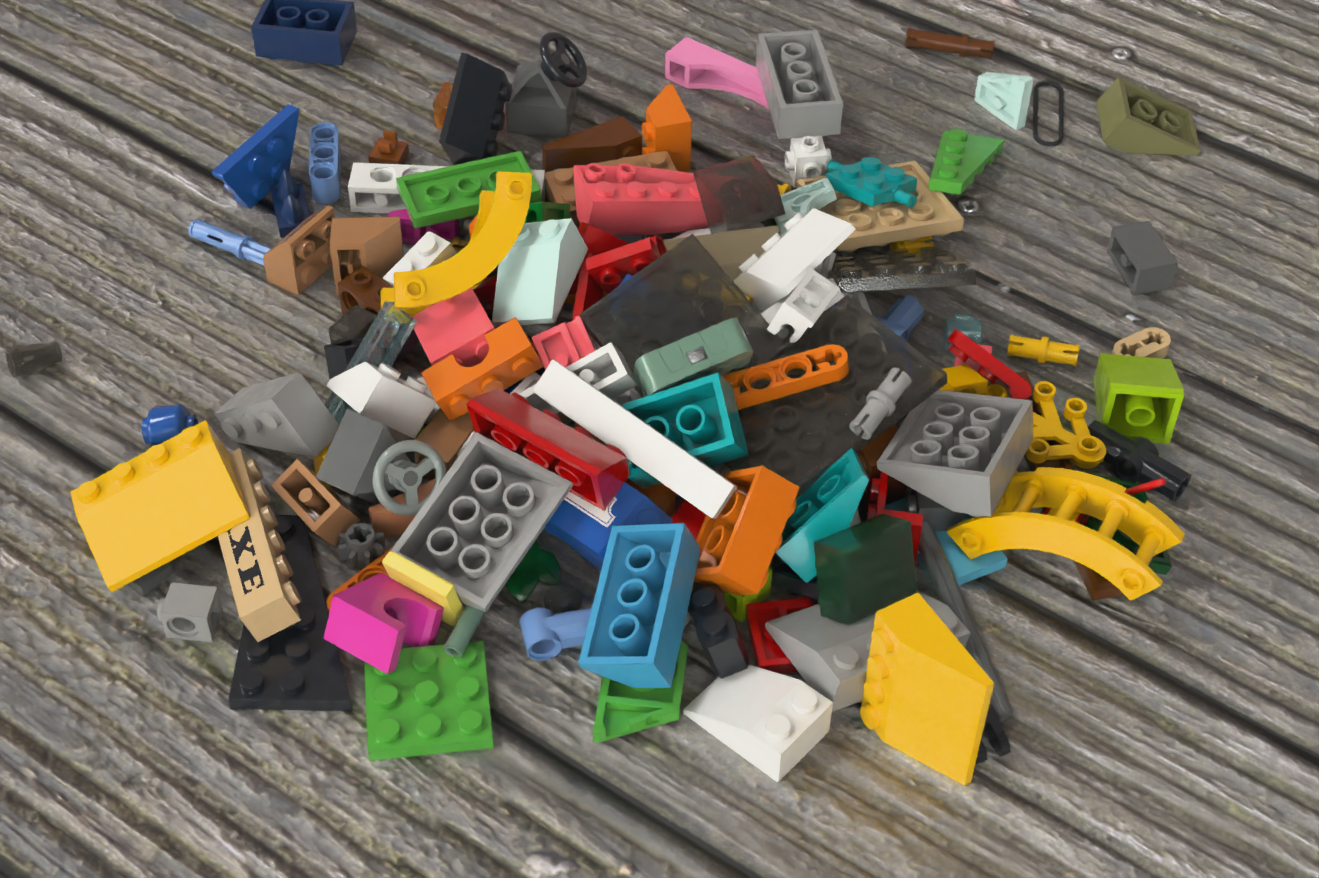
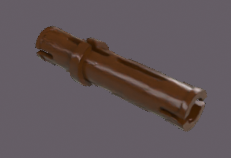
(950, 43)

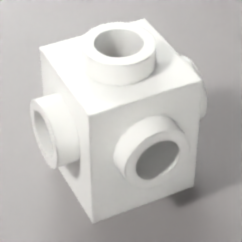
(807, 158)

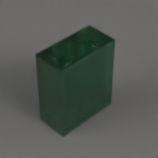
(865, 568)

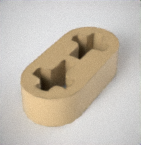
(1137, 344)

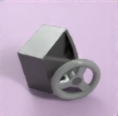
(379, 463)

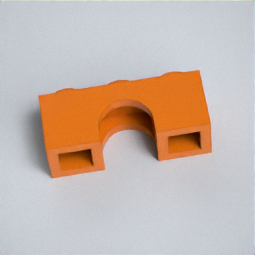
(507, 362)

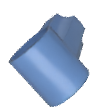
(903, 316)
(549, 632)

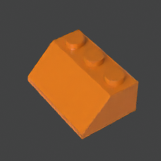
(746, 532)

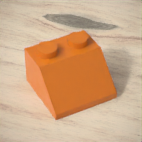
(668, 128)

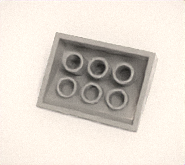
(961, 449)
(482, 519)
(834, 654)

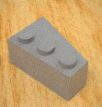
(279, 416)

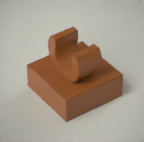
(389, 150)

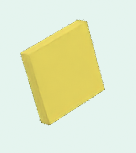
(426, 584)

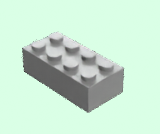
(798, 84)

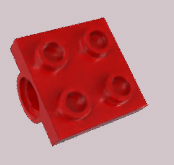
(612, 266)

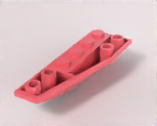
(637, 199)

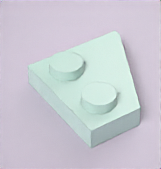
(1005, 96)

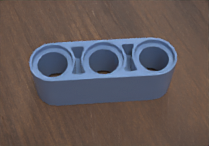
(325, 163)

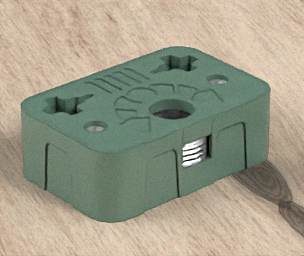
(704, 353)

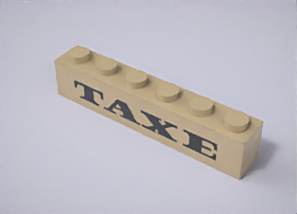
(254, 559)

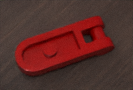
(990, 367)

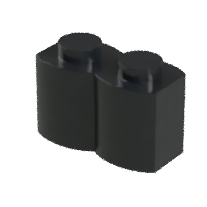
(717, 631)

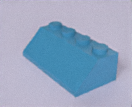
(641, 604)

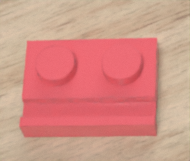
(564, 343)

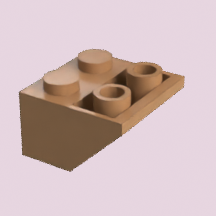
(366, 243)
(302, 253)

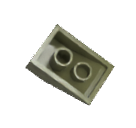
(1145, 122)

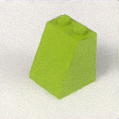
(1138, 396)

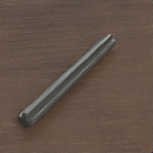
(951, 595)

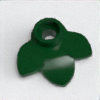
(534, 567)

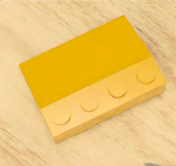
(159, 505)
(925, 689)

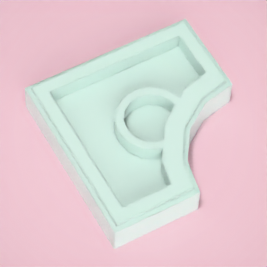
(804, 200)

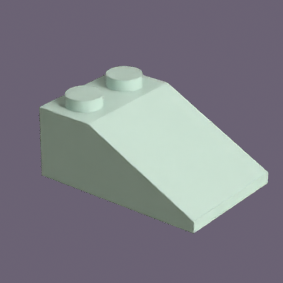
(538, 272)

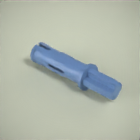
(242, 246)

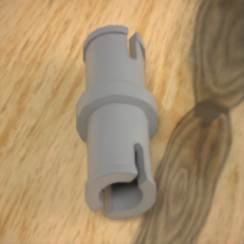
(880, 403)

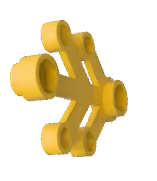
(1081, 447)

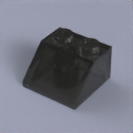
(738, 194)

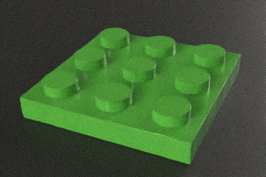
(428, 703)

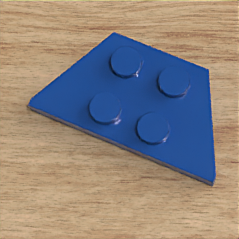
(261, 159)

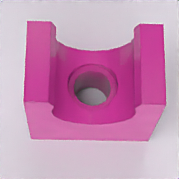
(380, 616)

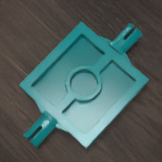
(872, 182)

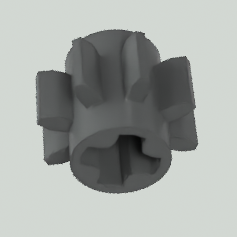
(360, 545)

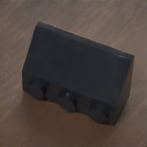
(475, 111)

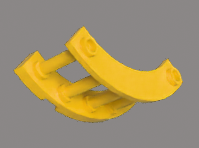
(495, 232)
(1073, 492)

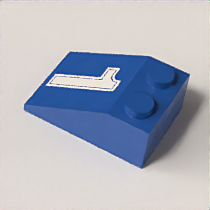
(589, 527)

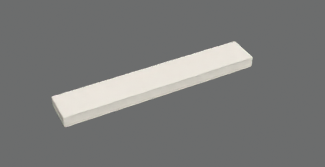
(635, 439)

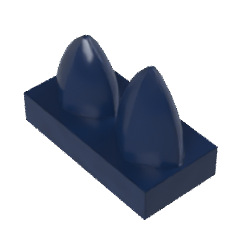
(289, 203)

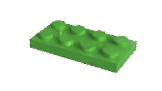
(456, 189)

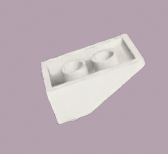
(763, 717)

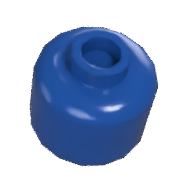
(166, 422)

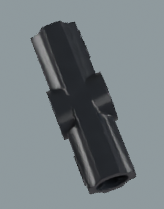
(1140, 461)

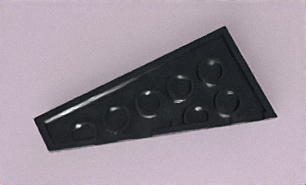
(296, 664)

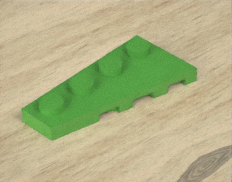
(960, 159)

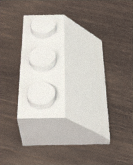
(791, 256)

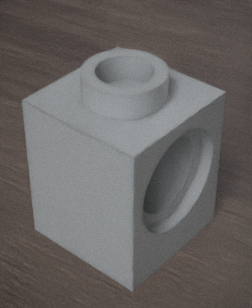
(190, 612)

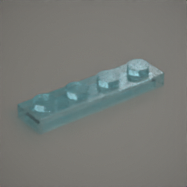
(378, 346)

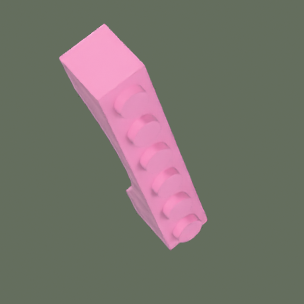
(707, 68)

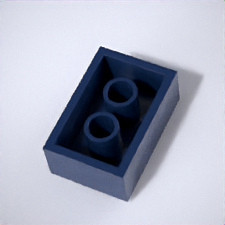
(305, 30)

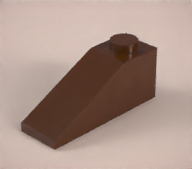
(594, 145)

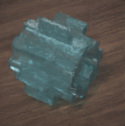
(965, 324)

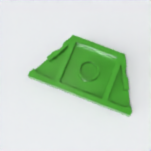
(630, 710)

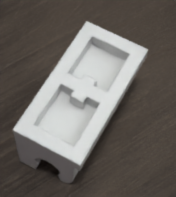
(804, 304)

